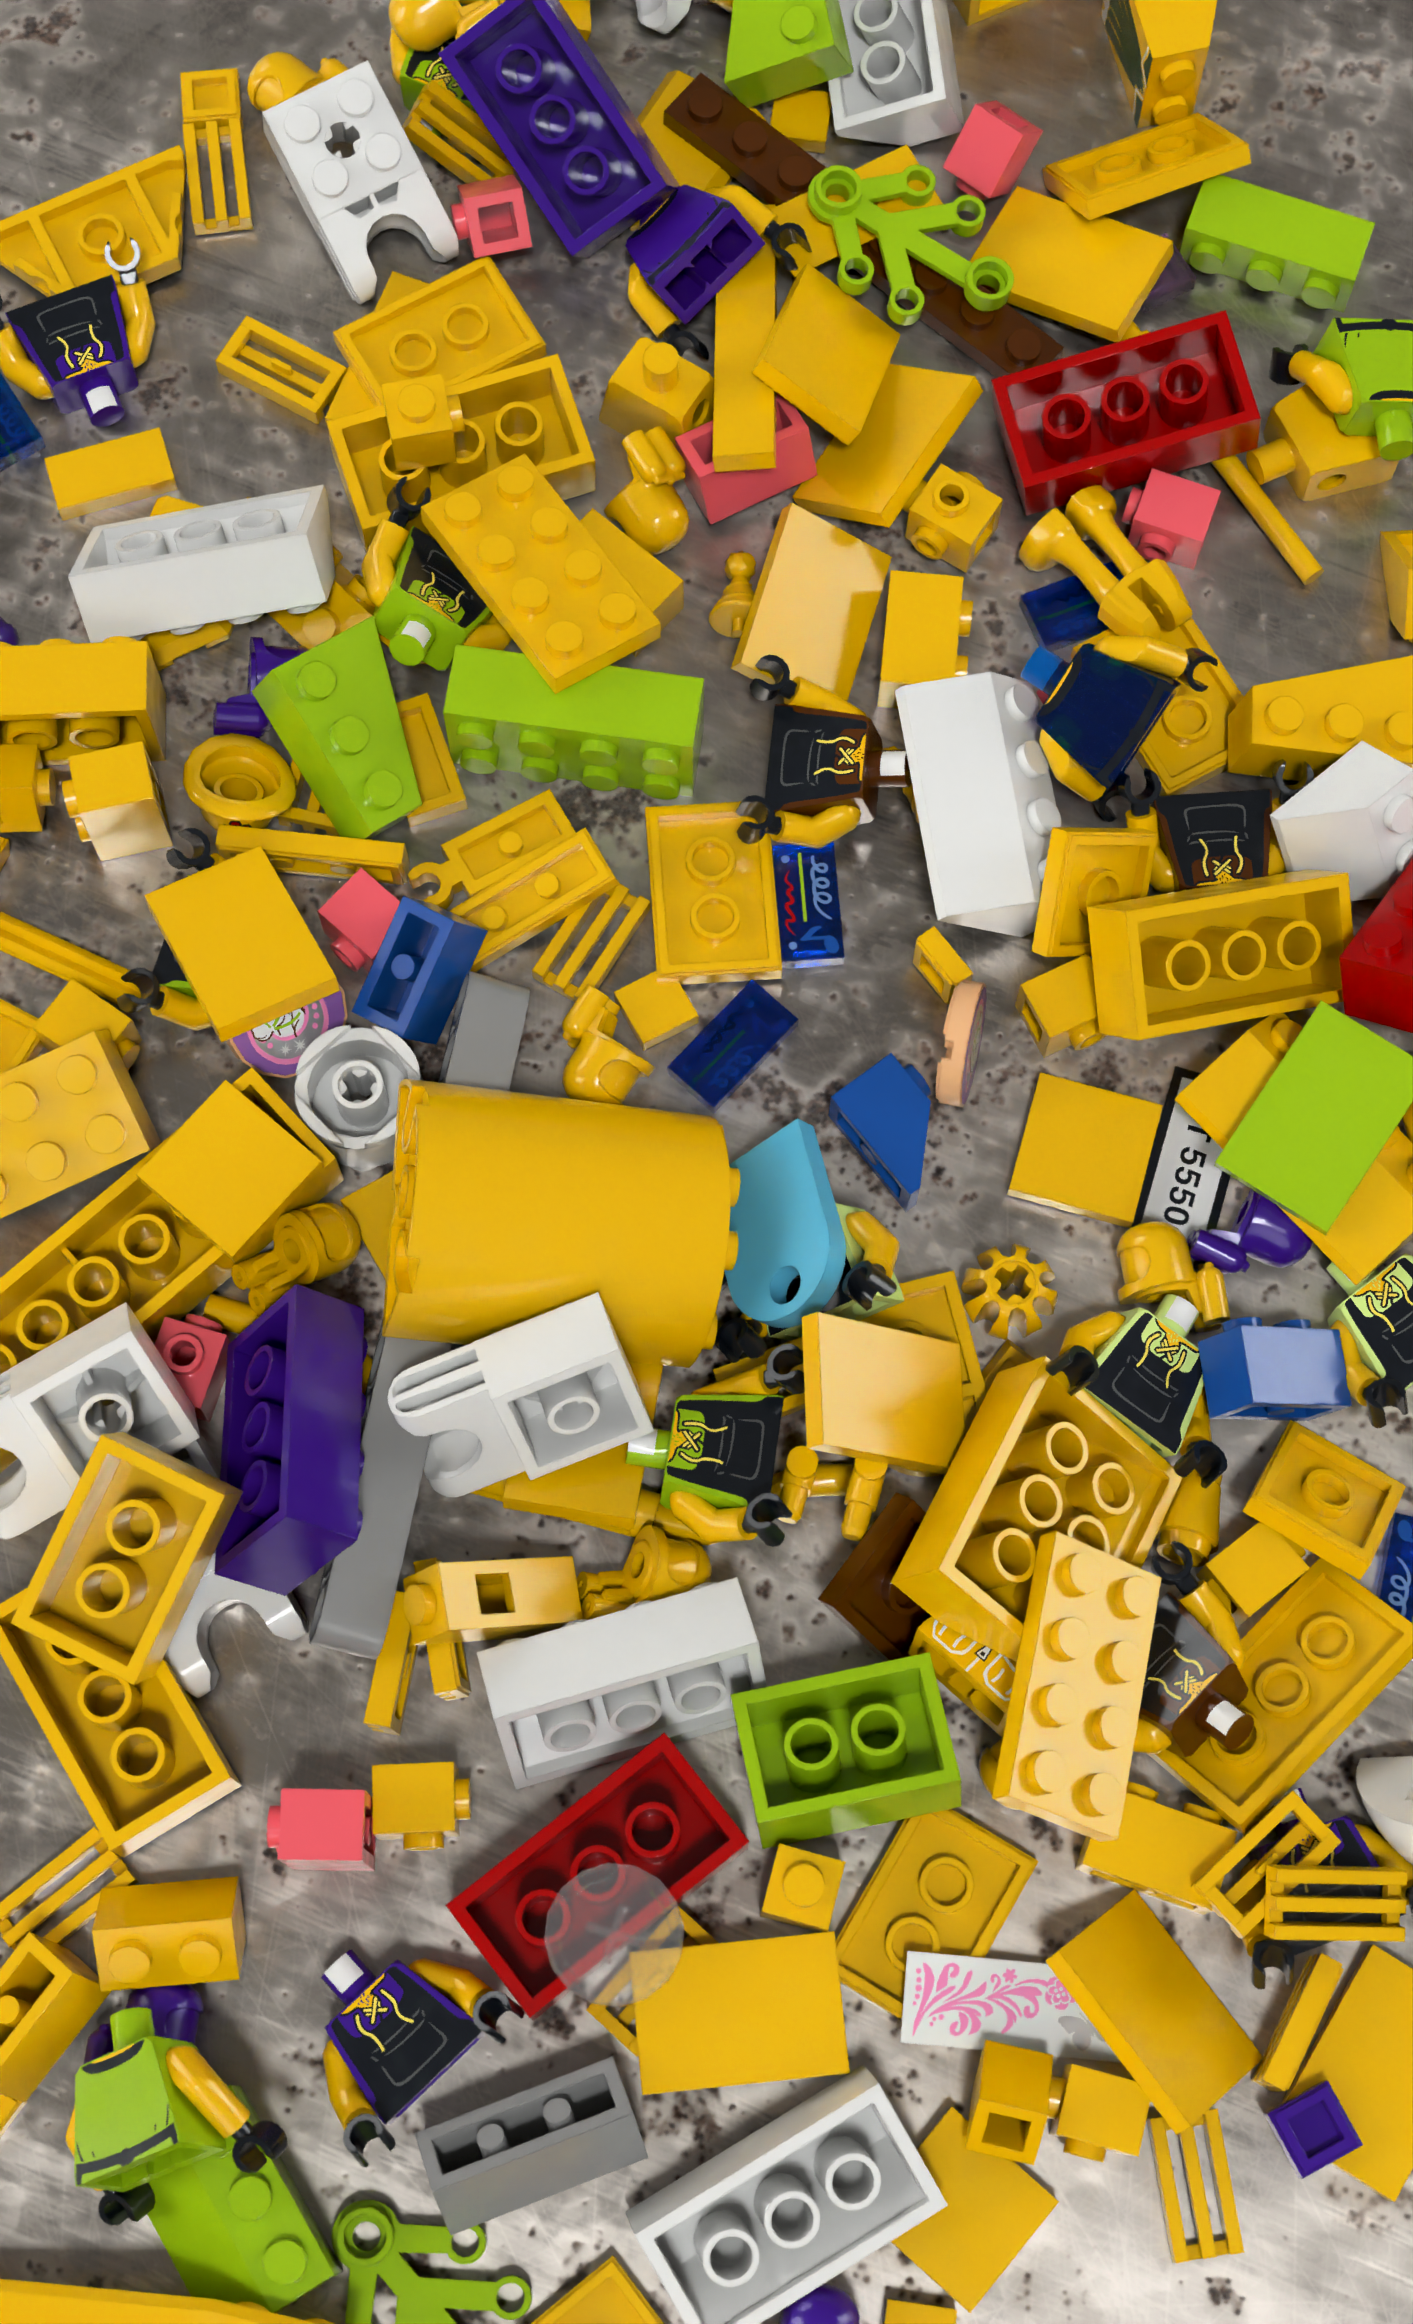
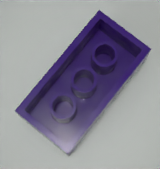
(559, 122)
(293, 1440)

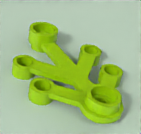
(904, 234)
(418, 2298)

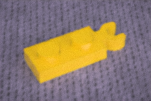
(494, 849)

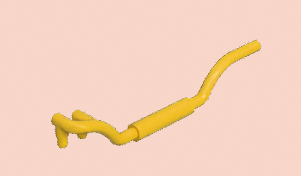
(801, 1478)

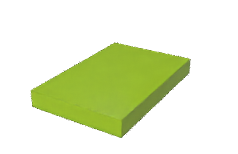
(1321, 1118)

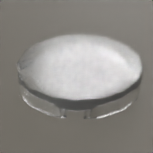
(614, 1935)

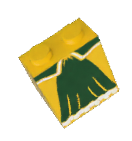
(1159, 53)

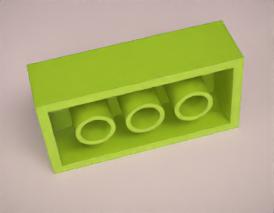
(602, 731)

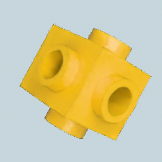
(952, 517)

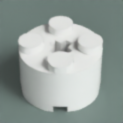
(336, 1068)

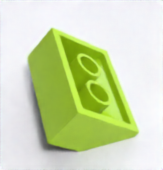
(241, 2231)

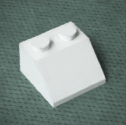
(1352, 822)

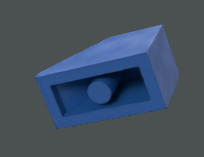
(887, 1124)

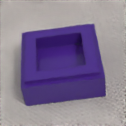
(1313, 2129)

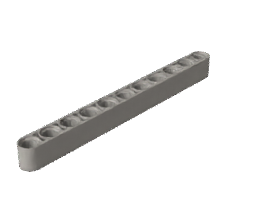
(363, 1578)

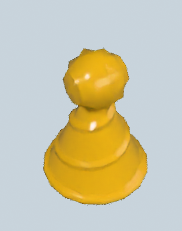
(733, 607)

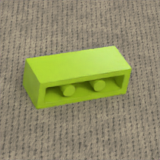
(1275, 242)

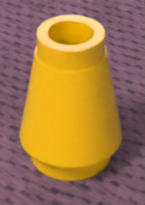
(1192, 1521)

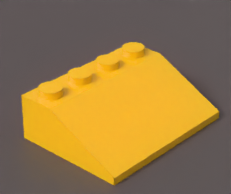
(1021, 1472)

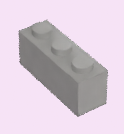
(530, 2145)

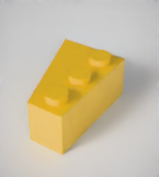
(1323, 719)

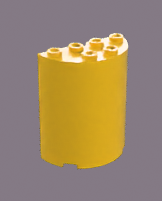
(550, 1199)

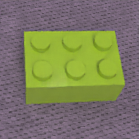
(847, 1750)

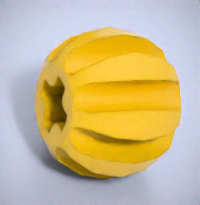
(999, 1273)

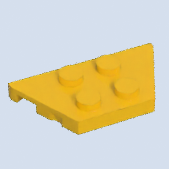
(65, 237)

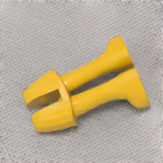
(1127, 606)

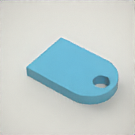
(785, 1229)

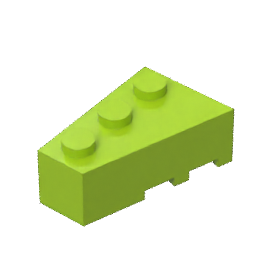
(784, 48)
(345, 731)

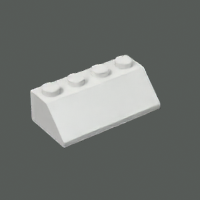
(902, 73)
(206, 565)
(980, 797)
(621, 1681)
(787, 2206)

